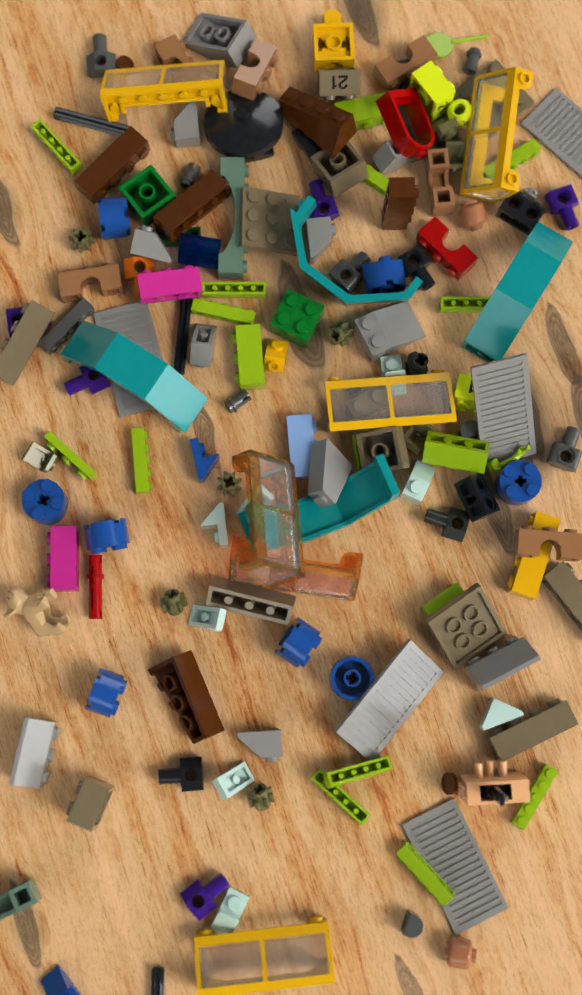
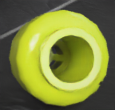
(461, 110)

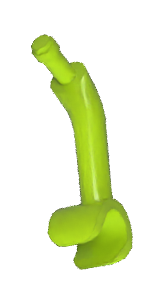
(495, 465)

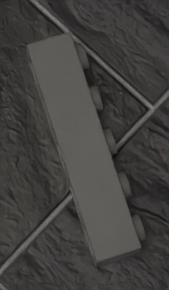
(67, 326)

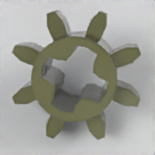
(86, 241)
(341, 333)
(227, 477)
(173, 602)
(260, 797)

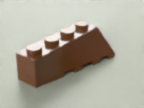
(318, 120)
(188, 696)

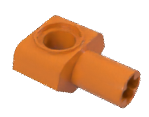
(131, 274)

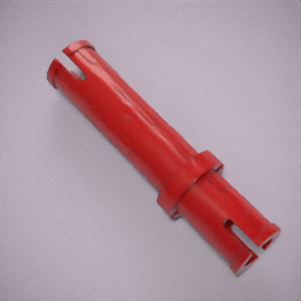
(95, 586)

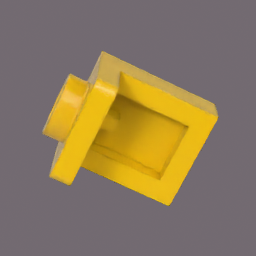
(275, 355)

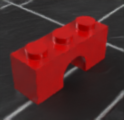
(455, 262)

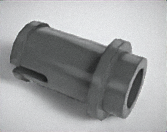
(473, 56)
(189, 176)
(237, 401)

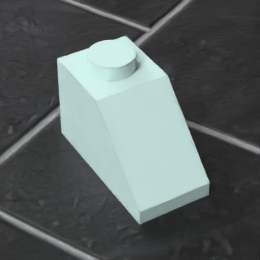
(418, 483)

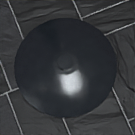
(247, 127)

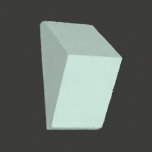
(498, 713)

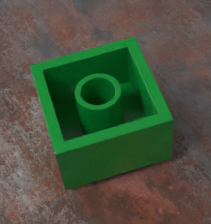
(146, 194)
(296, 318)

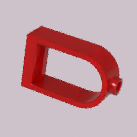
(410, 99)

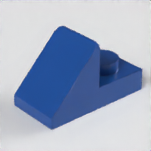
(204, 465)
(58, 983)

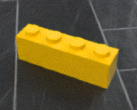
(530, 571)

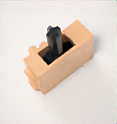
(493, 787)

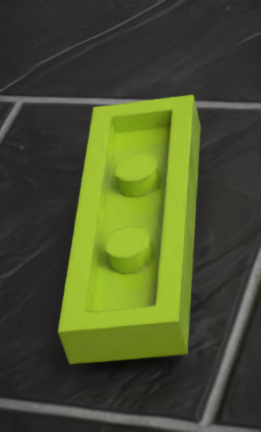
(70, 457)

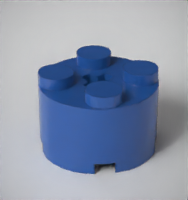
(112, 217)
(384, 276)
(523, 472)
(33, 502)
(106, 534)
(298, 643)
(344, 668)
(105, 693)

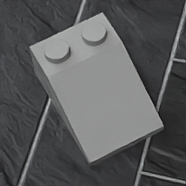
(220, 38)
(387, 330)

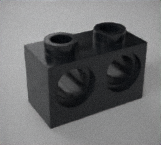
(517, 216)
(477, 497)

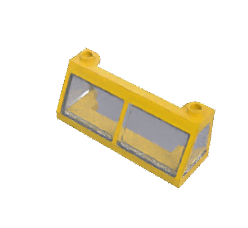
(164, 85)
(491, 135)
(389, 401)
(263, 958)

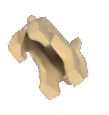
(36, 611)

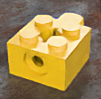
(333, 42)

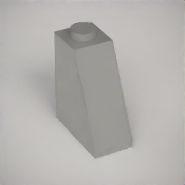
(327, 473)

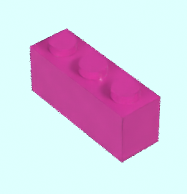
(169, 284)
(63, 558)

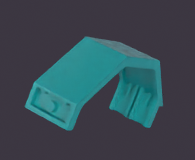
(304, 210)
(517, 293)
(136, 372)
(360, 496)

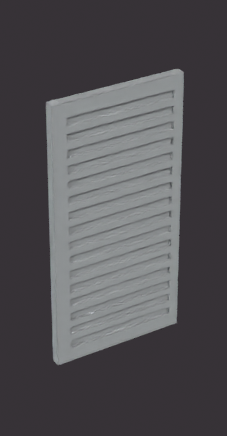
(559, 128)
(135, 324)
(504, 406)
(389, 701)
(452, 852)

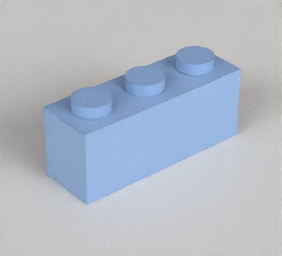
(300, 438)

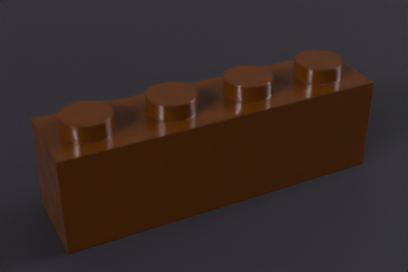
(112, 165)
(399, 203)
(191, 205)

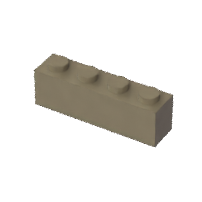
(23, 340)
(566, 590)
(250, 600)
(532, 730)

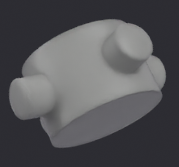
(530, 193)

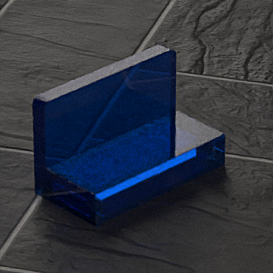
(198, 251)

